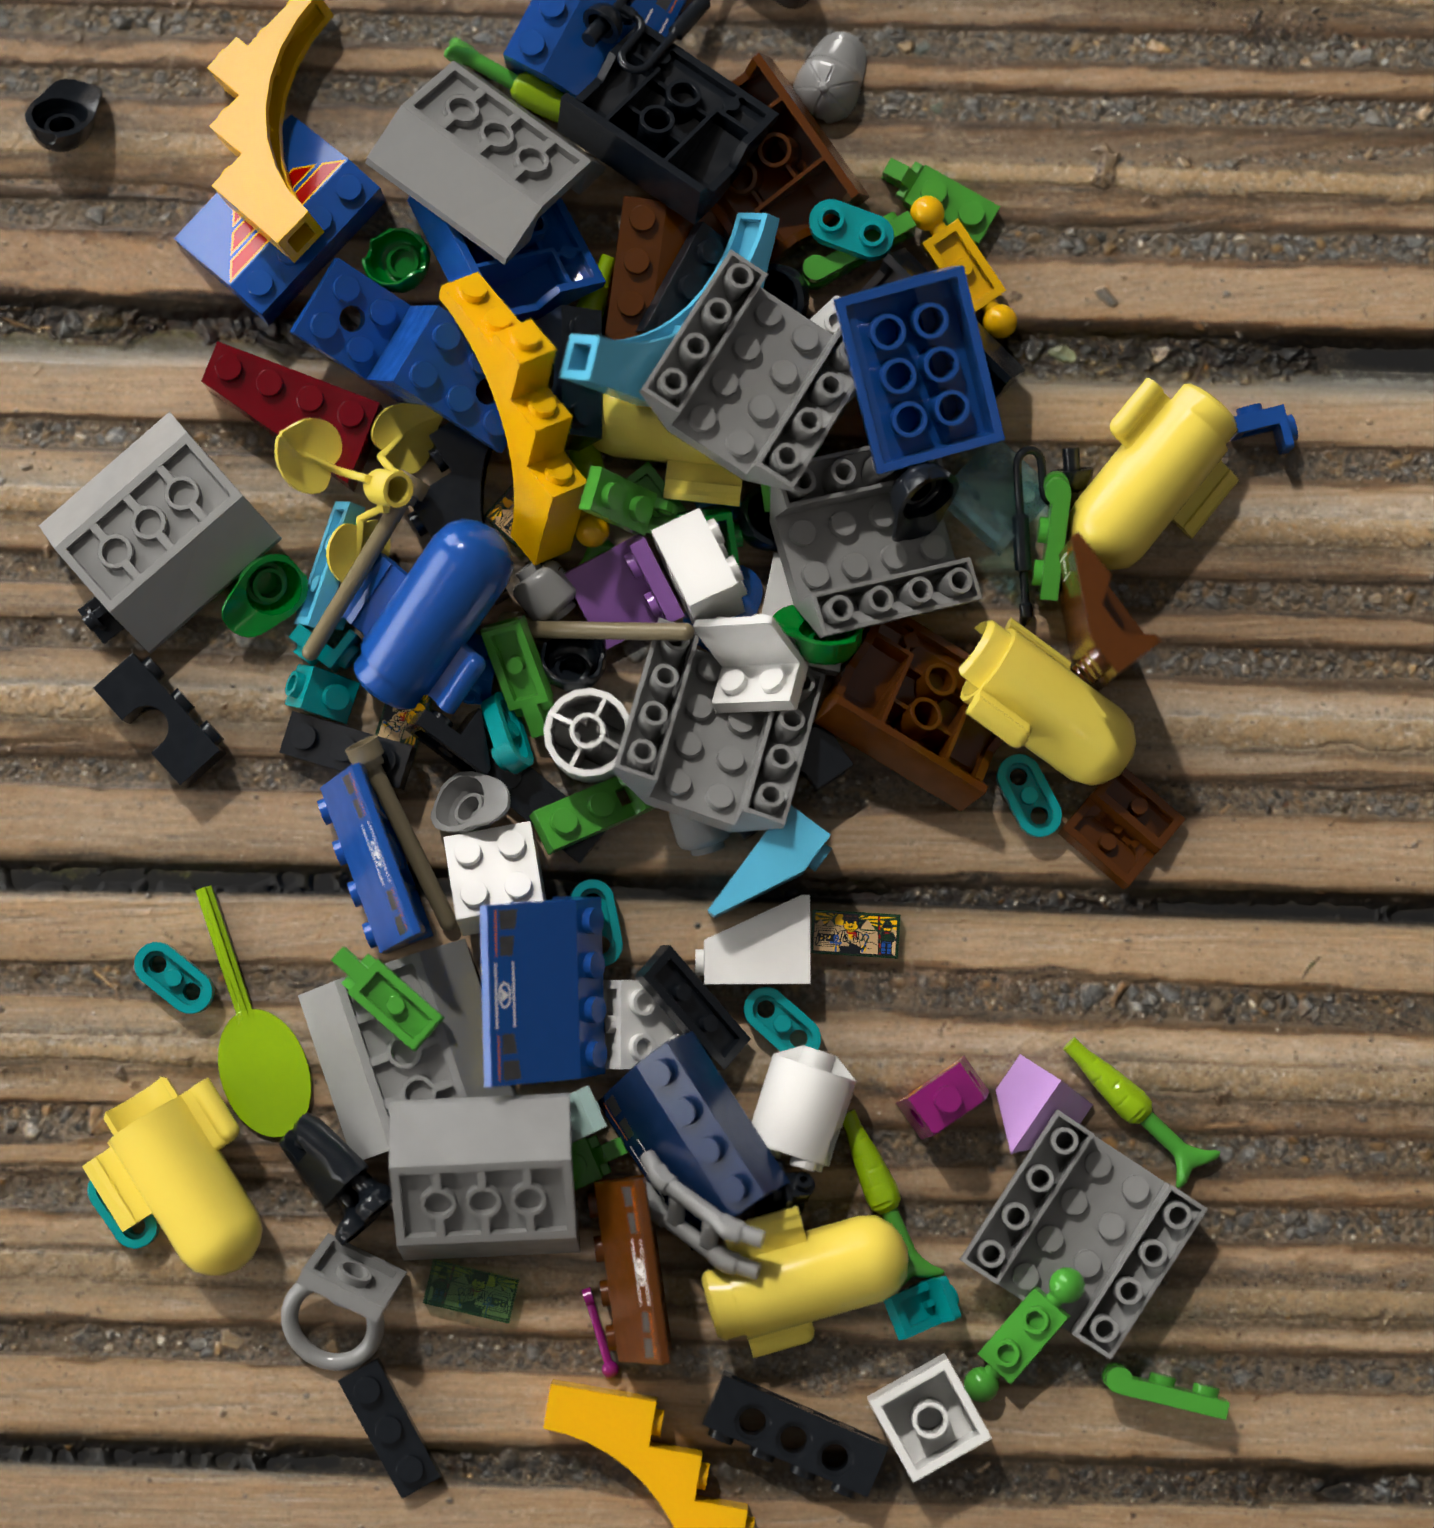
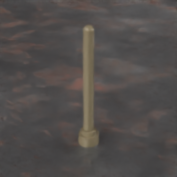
(359, 572)
(605, 630)
(369, 753)

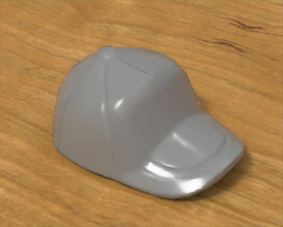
(832, 77)
(470, 803)

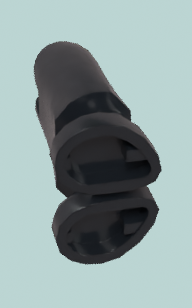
(335, 1175)

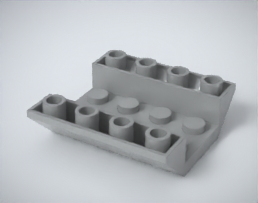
(479, 160)
(750, 379)
(158, 533)
(842, 555)
(706, 763)
(372, 1066)
(483, 1176)
(1086, 1211)

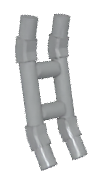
(713, 1221)

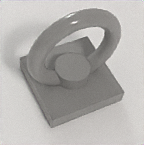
(351, 1281)

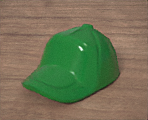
(265, 595)
(817, 650)

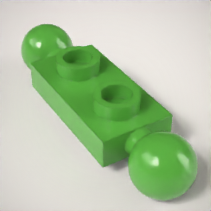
(1024, 1334)

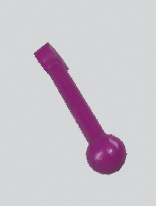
(609, 1368)

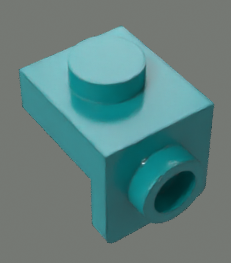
(341, 656)
(321, 693)
(923, 1306)

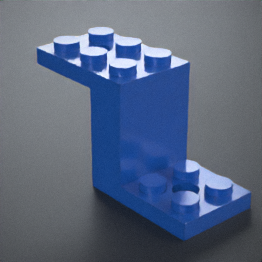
(400, 350)

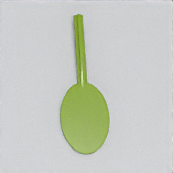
(257, 1052)

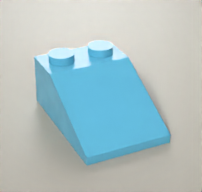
(775, 861)

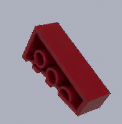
(281, 396)

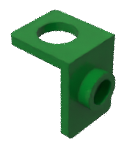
(729, 529)

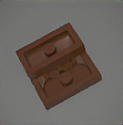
(1121, 827)

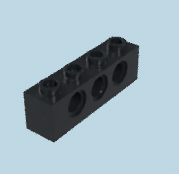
(863, 1450)

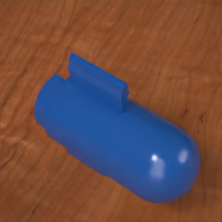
(424, 618)

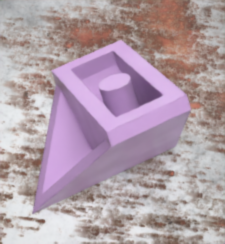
(1029, 1100)

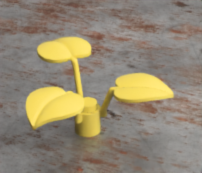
(312, 447)

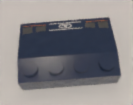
(695, 1126)

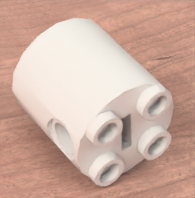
(585, 734)
(803, 1106)

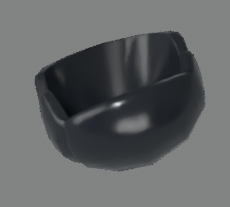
(574, 662)

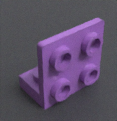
(624, 586)

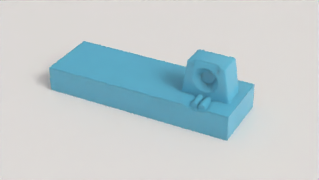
(321, 582)

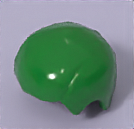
(397, 260)

